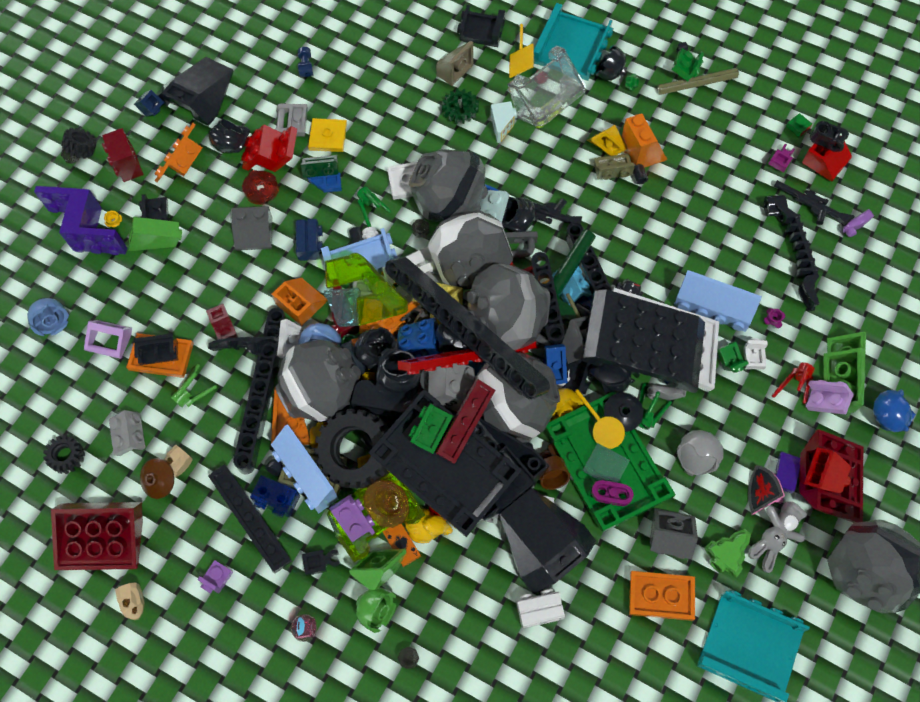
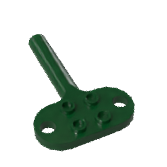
(565, 273)

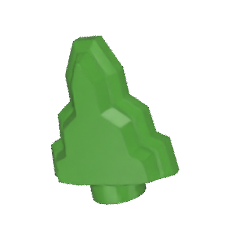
(728, 553)

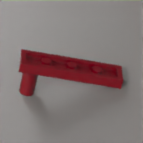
(465, 421)

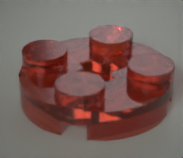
(256, 179)

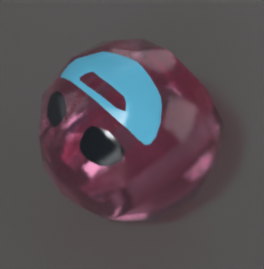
(303, 627)

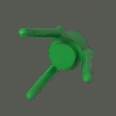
(367, 198)
(648, 419)

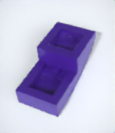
(787, 471)

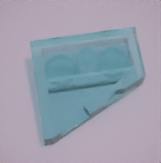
(343, 305)

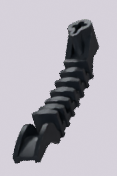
(778, 207)

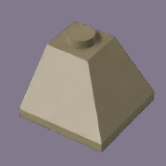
(455, 63)

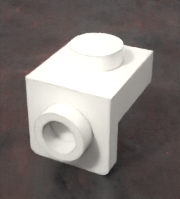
(755, 354)

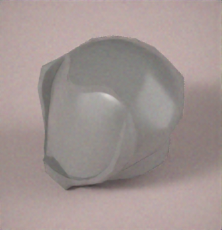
(700, 452)

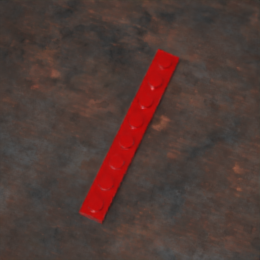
(446, 360)

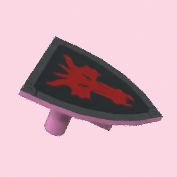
(763, 489)

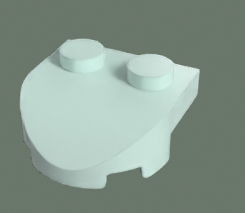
(495, 203)

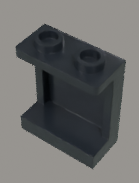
(481, 28)

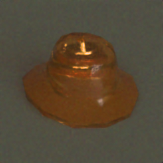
(386, 503)

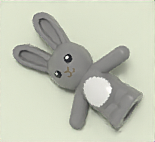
(775, 538)

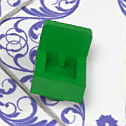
(731, 357)

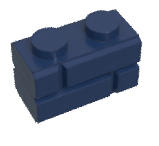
(308, 239)

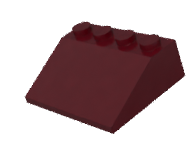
(96, 535)

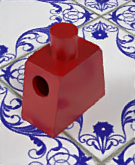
(828, 471)

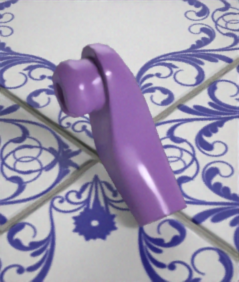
(858, 222)

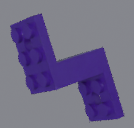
(80, 220)

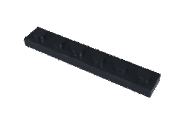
(250, 519)

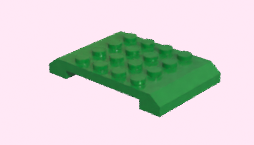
(575, 442)

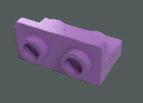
(351, 518)

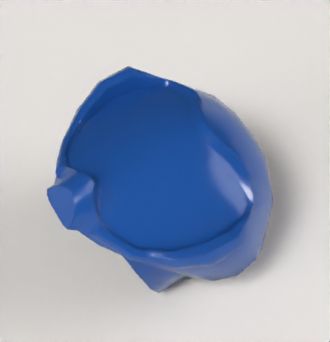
(893, 411)

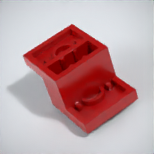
(269, 148)

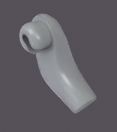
(667, 393)

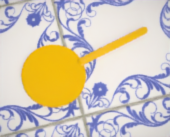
(607, 430)

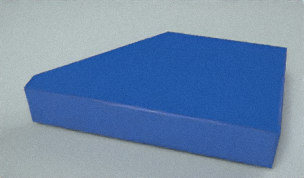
(327, 183)

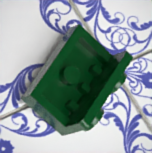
(319, 166)

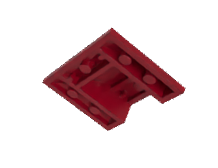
(847, 504)

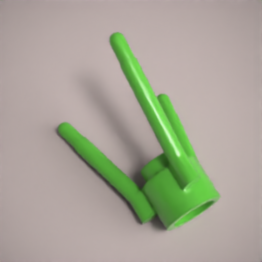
(182, 396)

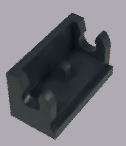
(156, 349)

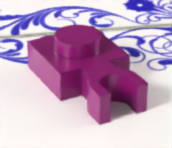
(781, 159)

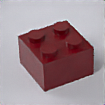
(121, 155)

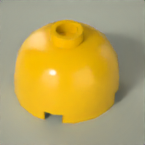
(568, 402)

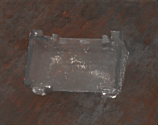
(548, 90)

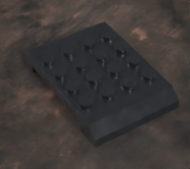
(644, 338)
(456, 491)

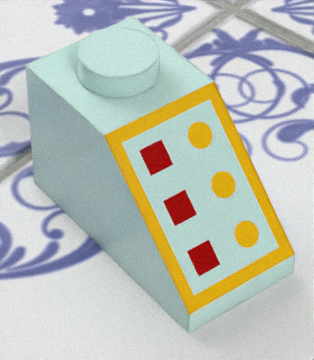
(502, 119)

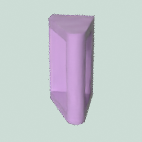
(122, 331)

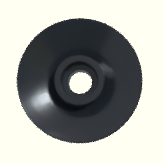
(618, 401)

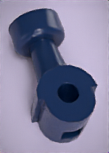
(305, 65)

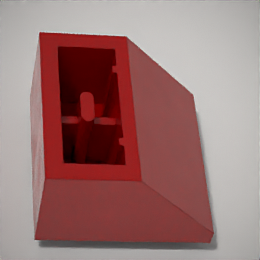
(826, 161)

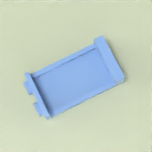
(374, 249)

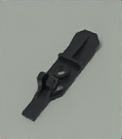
(251, 343)

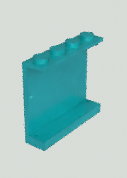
(752, 645)

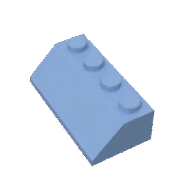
(717, 301)
(304, 470)

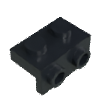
(579, 374)

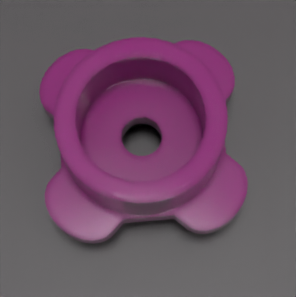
(778, 314)

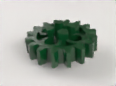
(468, 103)

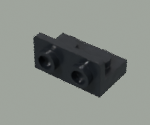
(154, 208)

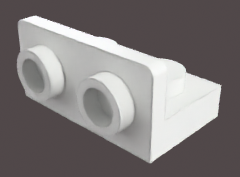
(288, 336)

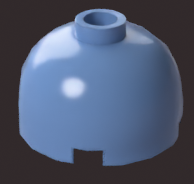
(47, 316)

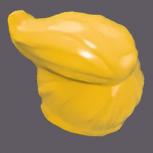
(428, 528)

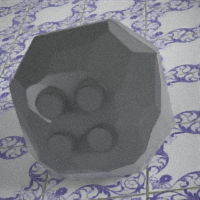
(510, 304)

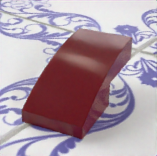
(221, 322)

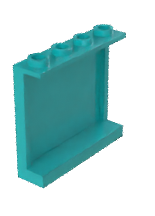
(579, 38)

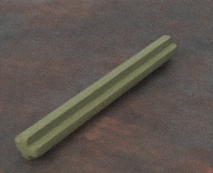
(698, 81)

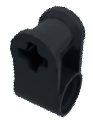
(829, 134)

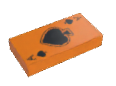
(399, 539)

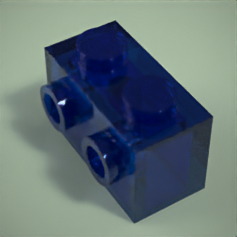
(274, 497)

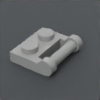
(296, 118)

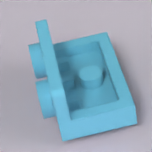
(575, 287)

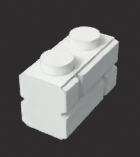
(540, 609)

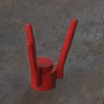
(803, 374)

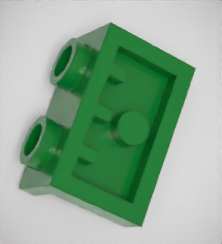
(687, 65)

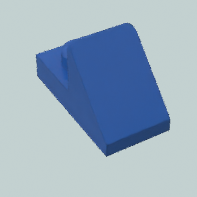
(556, 359)

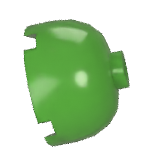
(375, 608)

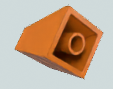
(641, 142)

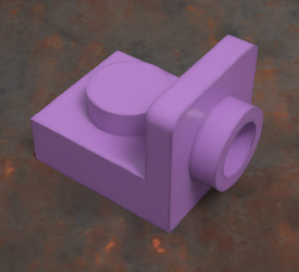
(215, 577)

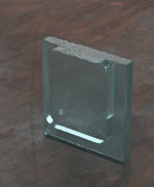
(606, 464)

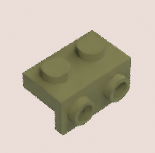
(613, 166)

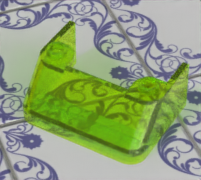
(385, 298)

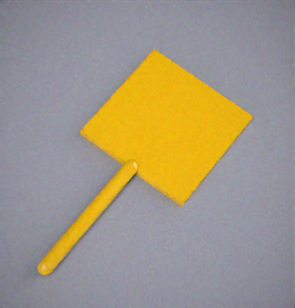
(522, 59)

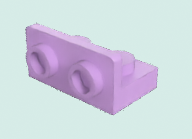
(829, 397)

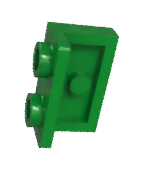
(431, 428)

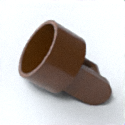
(557, 473)

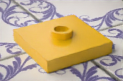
(327, 135)

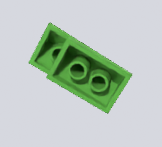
(847, 364)

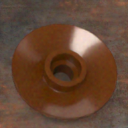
(157, 478)

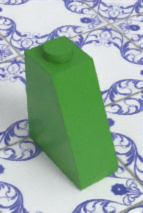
(153, 234)

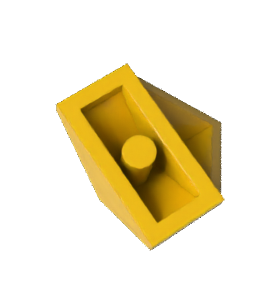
(609, 141)

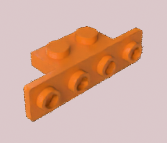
(183, 155)

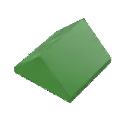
(378, 567)

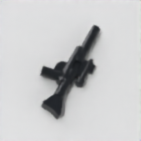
(812, 200)
(554, 211)

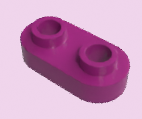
(612, 493)

